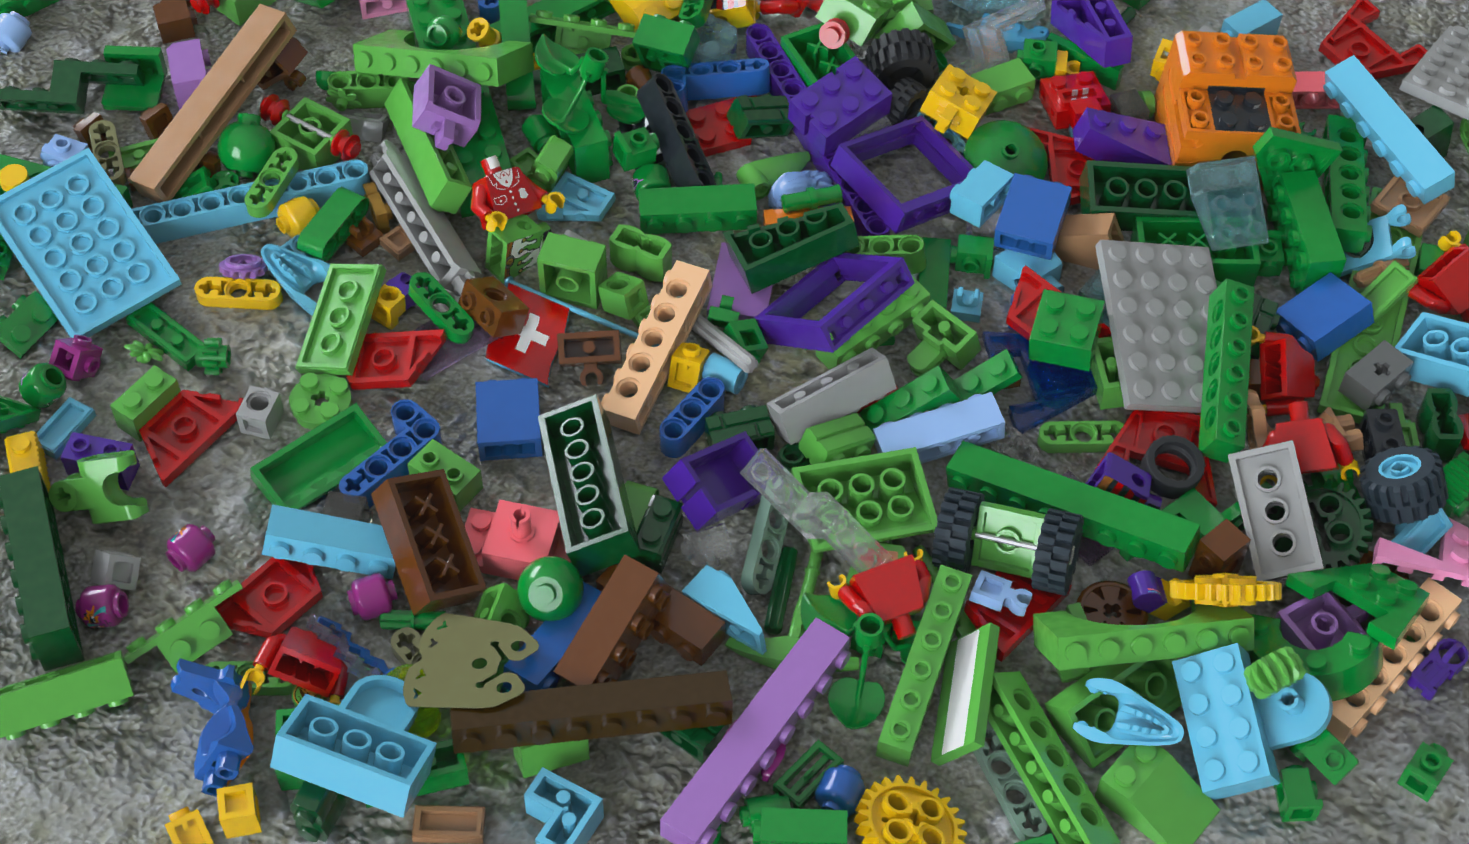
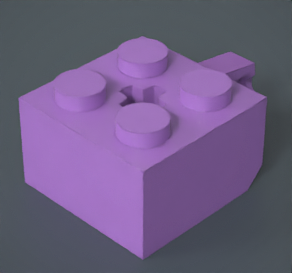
(187, 67)
(446, 107)
(1320, 621)

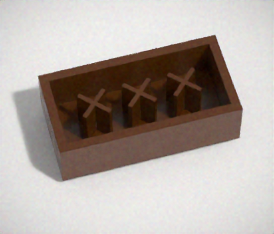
(428, 541)
(615, 625)

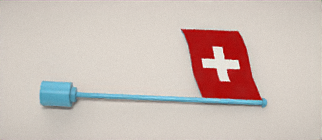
(536, 347)

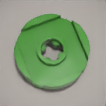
(314, 387)

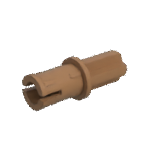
(1367, 276)

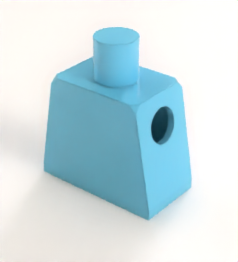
(1009, 265)

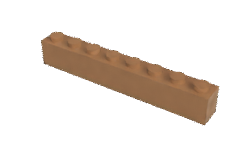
(212, 104)

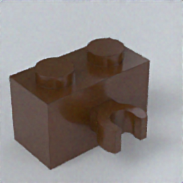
(285, 66)
(589, 350)

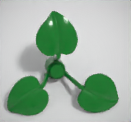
(565, 116)
(854, 700)

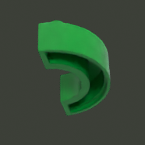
(1341, 668)

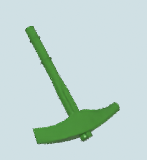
(780, 646)

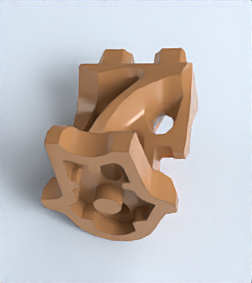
(1258, 427)

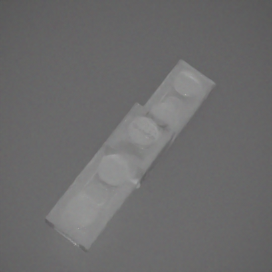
(986, 36)
(814, 513)

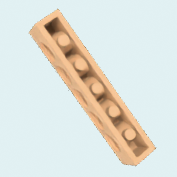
(633, 411)
(1441, 613)

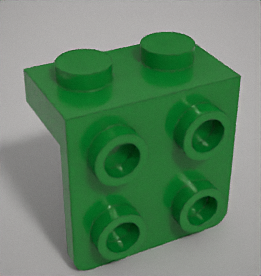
(136, 97)

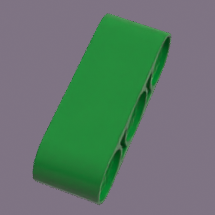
(332, 224)

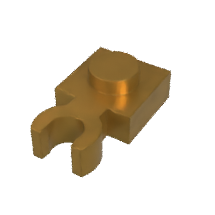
(379, 211)

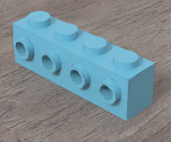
(328, 542)

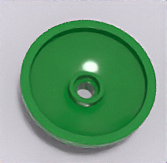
(992, 140)

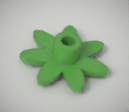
(342, 100)
(144, 353)

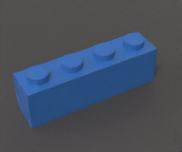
(553, 640)

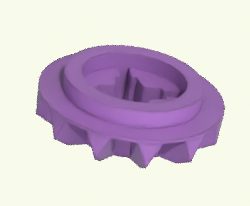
(243, 266)

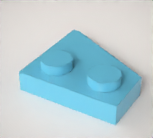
(582, 201)

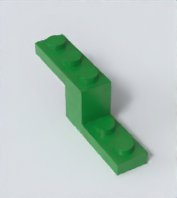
(938, 388)
(1197, 509)

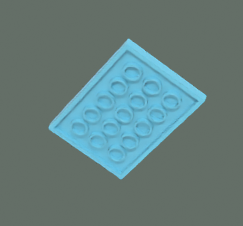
(83, 245)

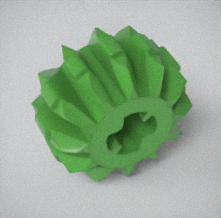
(1274, 672)

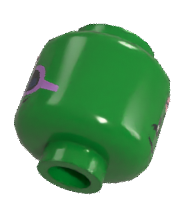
(650, 176)
(42, 385)

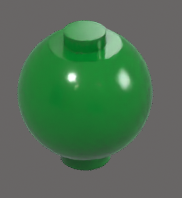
(245, 146)
(550, 588)

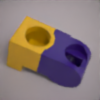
(393, 301)
(1153, 595)

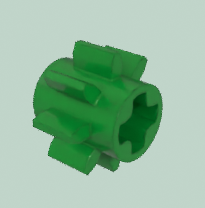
(213, 356)

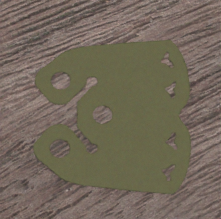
(449, 668)

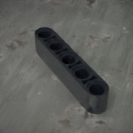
(675, 133)

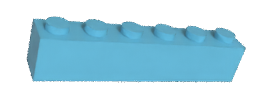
(1389, 130)

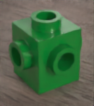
(1039, 57)

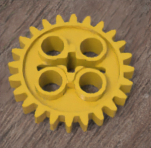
(1225, 590)
(907, 815)

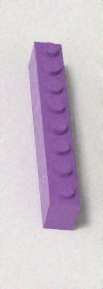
(756, 736)

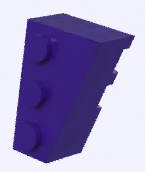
(1095, 29)
(1121, 138)

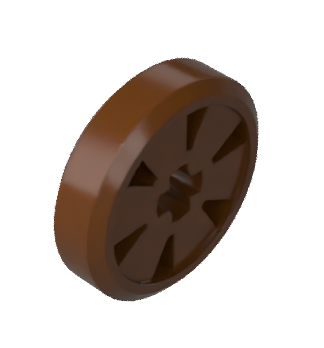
(1108, 598)

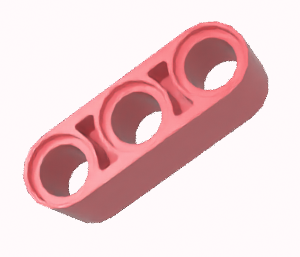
(1310, 92)

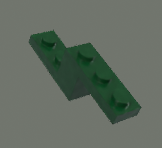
(70, 86)

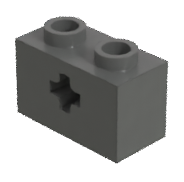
(1376, 376)

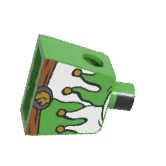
(516, 247)

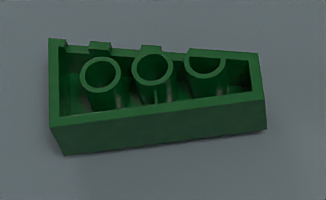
(791, 245)

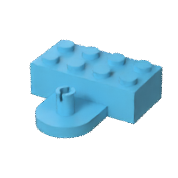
(1236, 731)
(358, 746)

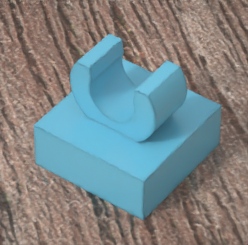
(967, 304)

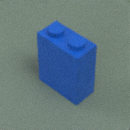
(1032, 216)
(1325, 316)
(508, 419)

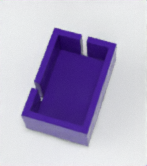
(839, 105)
(712, 481)

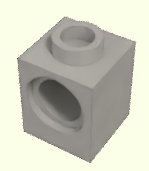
(260, 412)

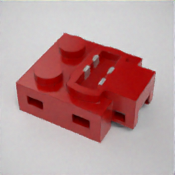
(1069, 96)

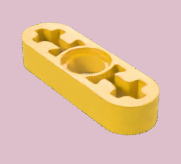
(217, 298)

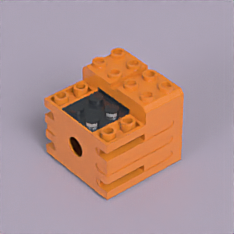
(1224, 94)

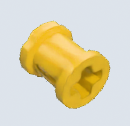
(481, 32)

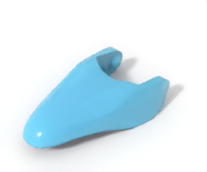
(295, 273)
(1136, 719)

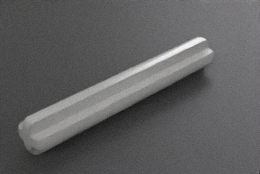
(725, 344)

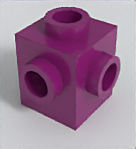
(76, 357)

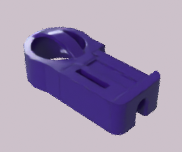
(1436, 670)

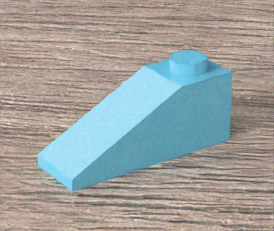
(721, 597)

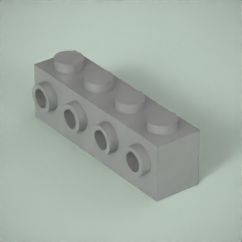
(832, 394)

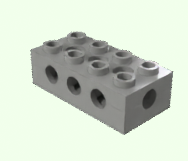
(1255, 501)

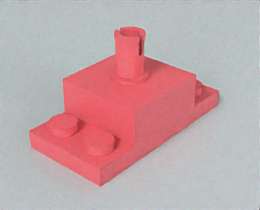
(513, 537)

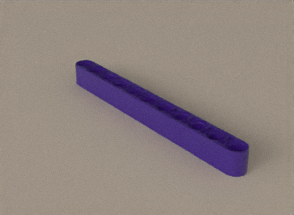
(787, 82)

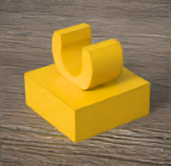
(1064, 67)

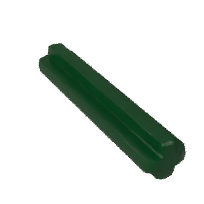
(781, 590)

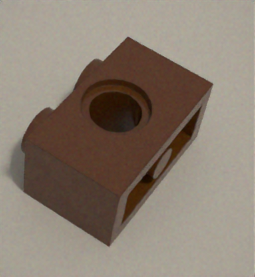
(493, 306)
(1220, 551)

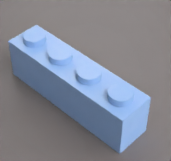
(943, 429)

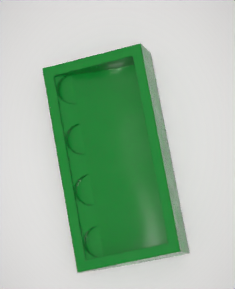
(317, 459)

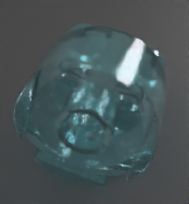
(716, 42)

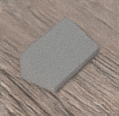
(367, 125)

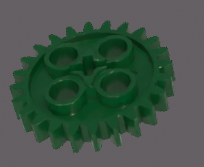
(1347, 519)

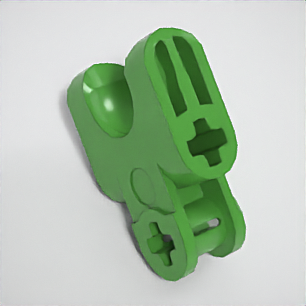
(98, 489)

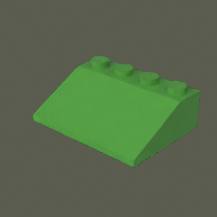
(879, 490)

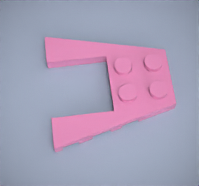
(1452, 560)

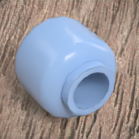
(13, 32)

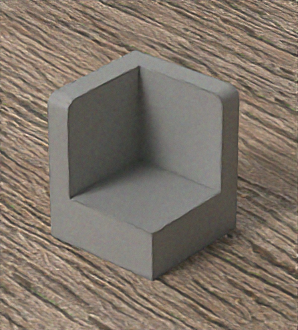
(116, 569)

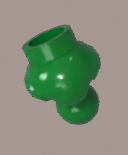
(443, 32)

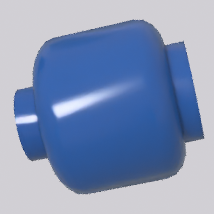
(840, 789)

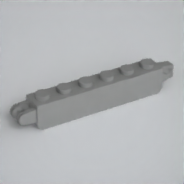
(425, 227)

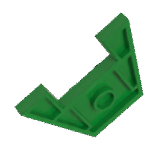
(1373, 589)

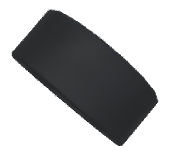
(1183, 449)

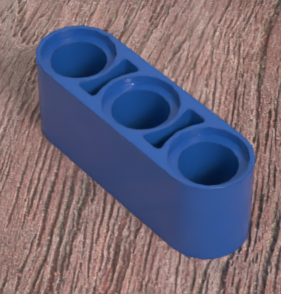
(700, 402)

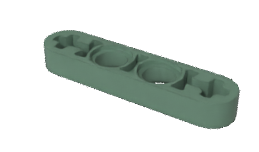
(759, 571)
(1011, 781)

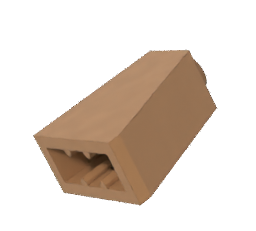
(1082, 233)

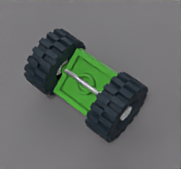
(1008, 540)

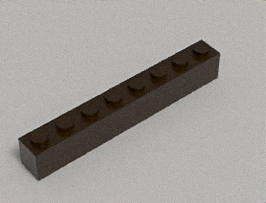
(596, 712)

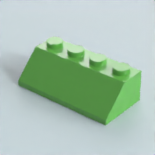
(1149, 679)

